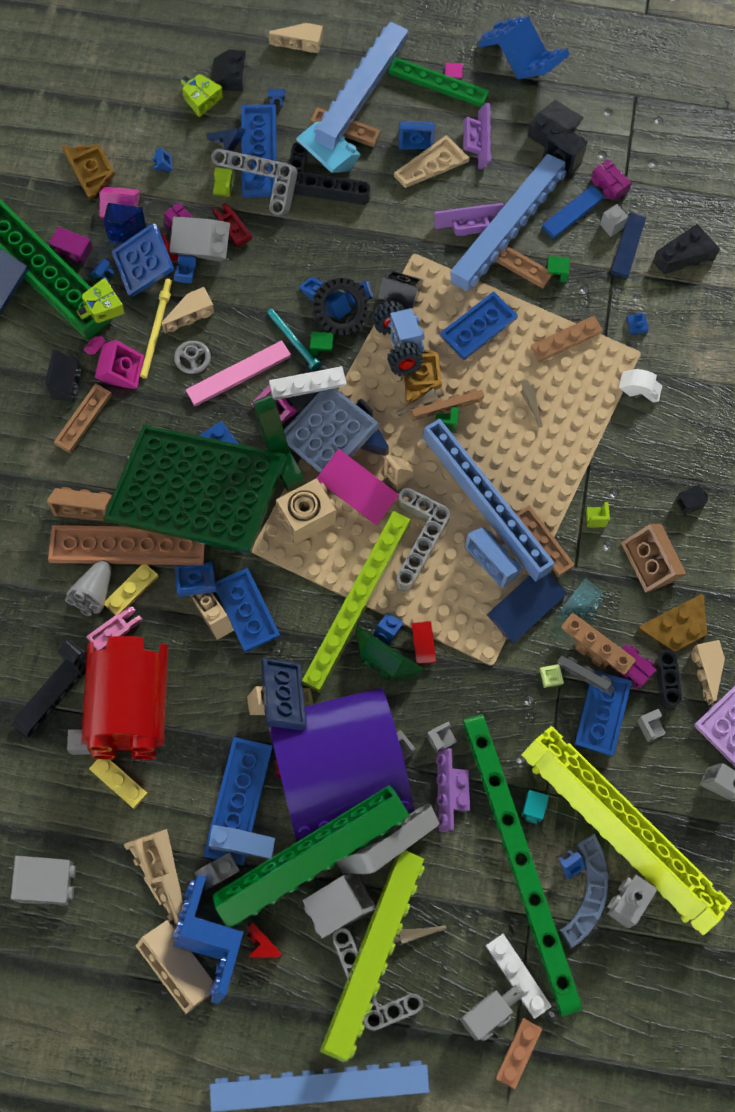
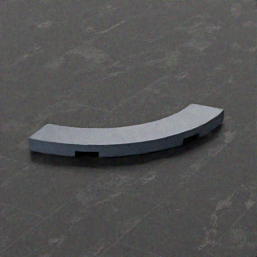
(594, 895)

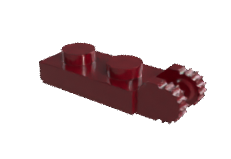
(237, 231)

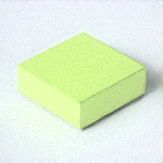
(551, 676)

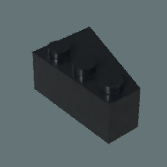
(685, 250)

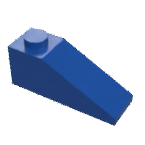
(336, 303)

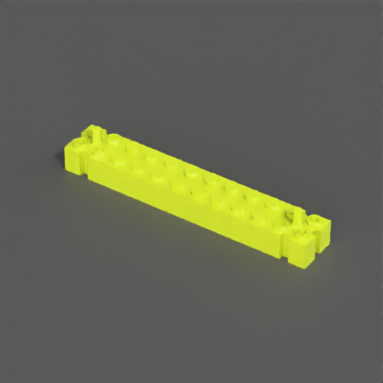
(627, 830)

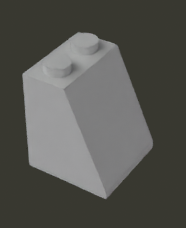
(42, 880)
(338, 904)

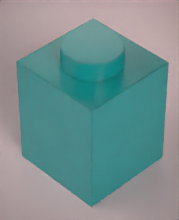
(534, 807)

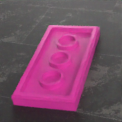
(357, 487)

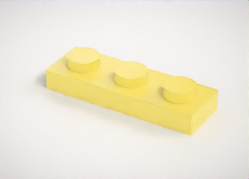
(131, 589)
(119, 782)

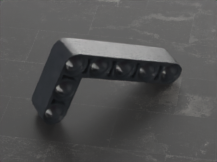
(315, 184)
(53, 690)

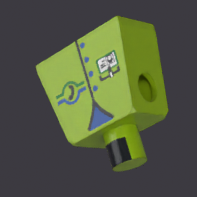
(201, 93)
(100, 303)

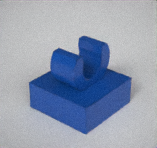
(276, 94)
(163, 161)
(101, 269)
(637, 323)
(572, 865)

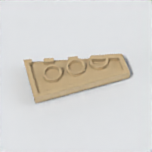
(433, 161)

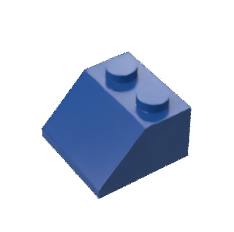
(416, 134)

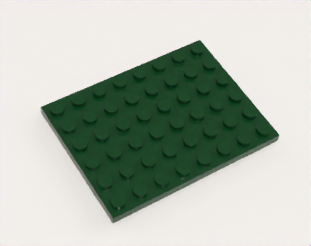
(195, 488)

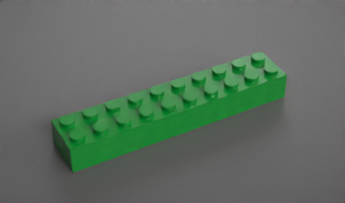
(47, 271)
(309, 856)

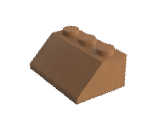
(79, 504)
(653, 557)

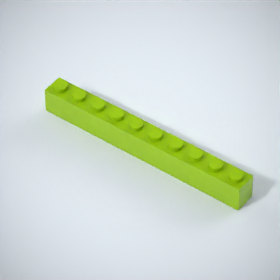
(356, 602)
(371, 957)

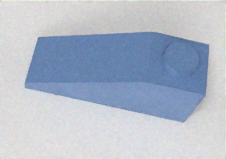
(241, 842)

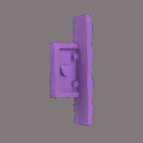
(477, 136)
(467, 220)
(452, 790)

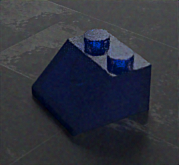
(123, 221)

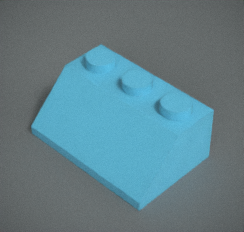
(339, 159)

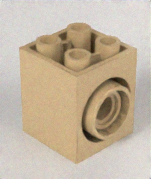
(306, 510)

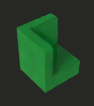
(558, 265)
(320, 341)
(450, 420)

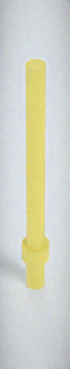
(164, 297)

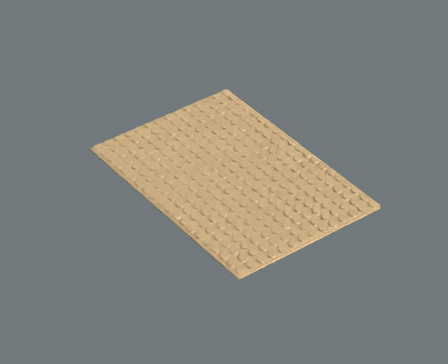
(500, 434)

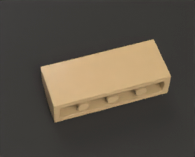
(175, 967)

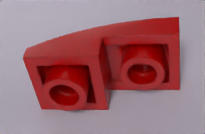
(423, 643)

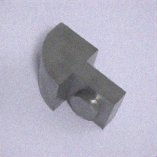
(218, 871)

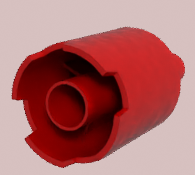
(124, 699)

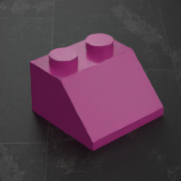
(119, 365)

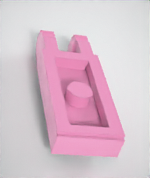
(114, 627)

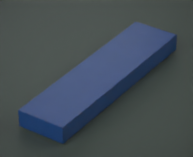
(572, 212)

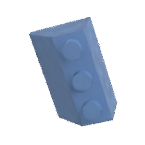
(492, 557)

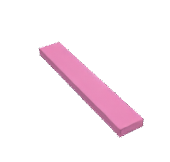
(238, 373)

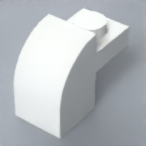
(641, 382)

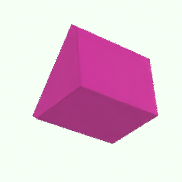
(117, 196)

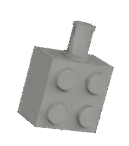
(632, 901)
(490, 1013)

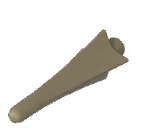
(529, 395)
(425, 399)
(408, 935)

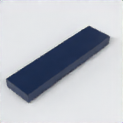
(628, 245)

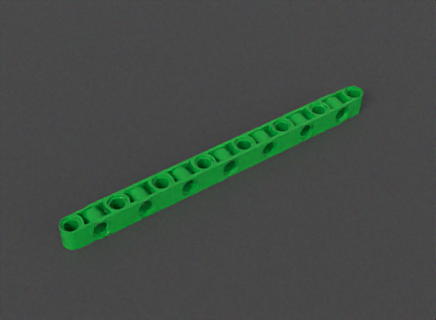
(526, 875)

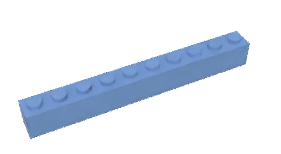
(360, 86)
(507, 223)
(488, 500)
(319, 1087)

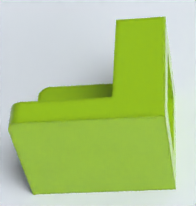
(223, 182)
(598, 516)

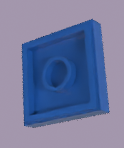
(195, 579)

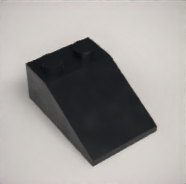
(553, 120)

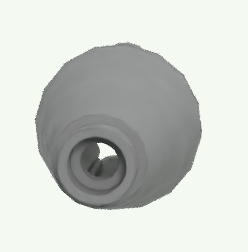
(91, 589)

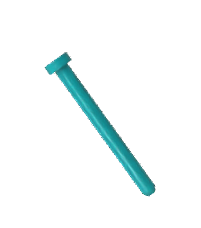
(313, 363)

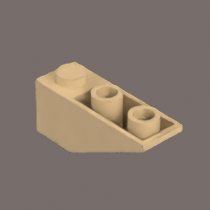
(301, 37)
(190, 308)
(213, 614)
(710, 664)

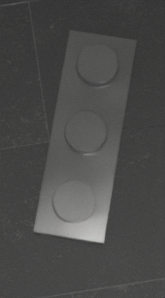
(586, 674)

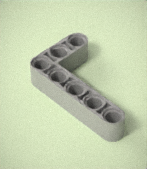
(262, 169)
(424, 538)
(388, 846)
(381, 1012)

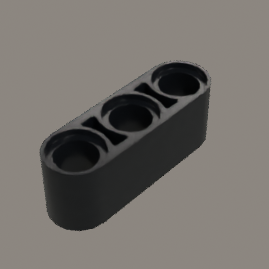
(673, 672)

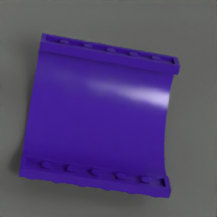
(339, 759)

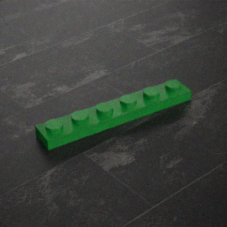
(438, 82)

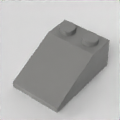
(199, 238)

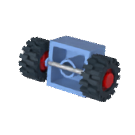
(405, 336)

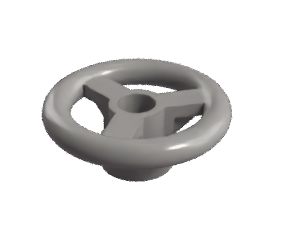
(191, 349)

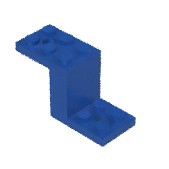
(523, 47)
(207, 939)

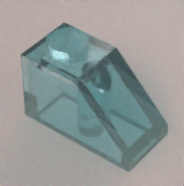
(583, 599)

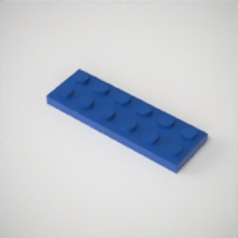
(260, 142)
(240, 791)

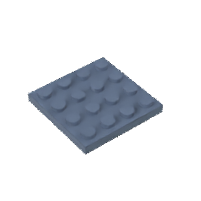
(329, 425)

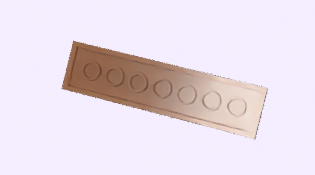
(121, 546)

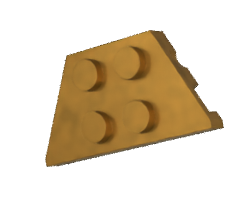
(90, 167)
(425, 378)
(679, 626)

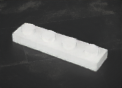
(307, 383)
(518, 974)

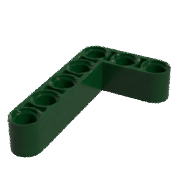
(276, 440)

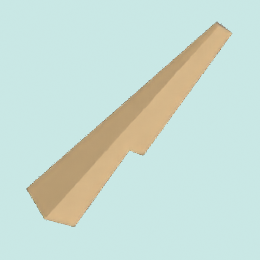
(157, 862)

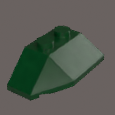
(384, 658)

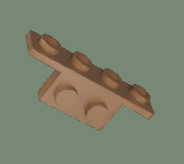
(597, 646)

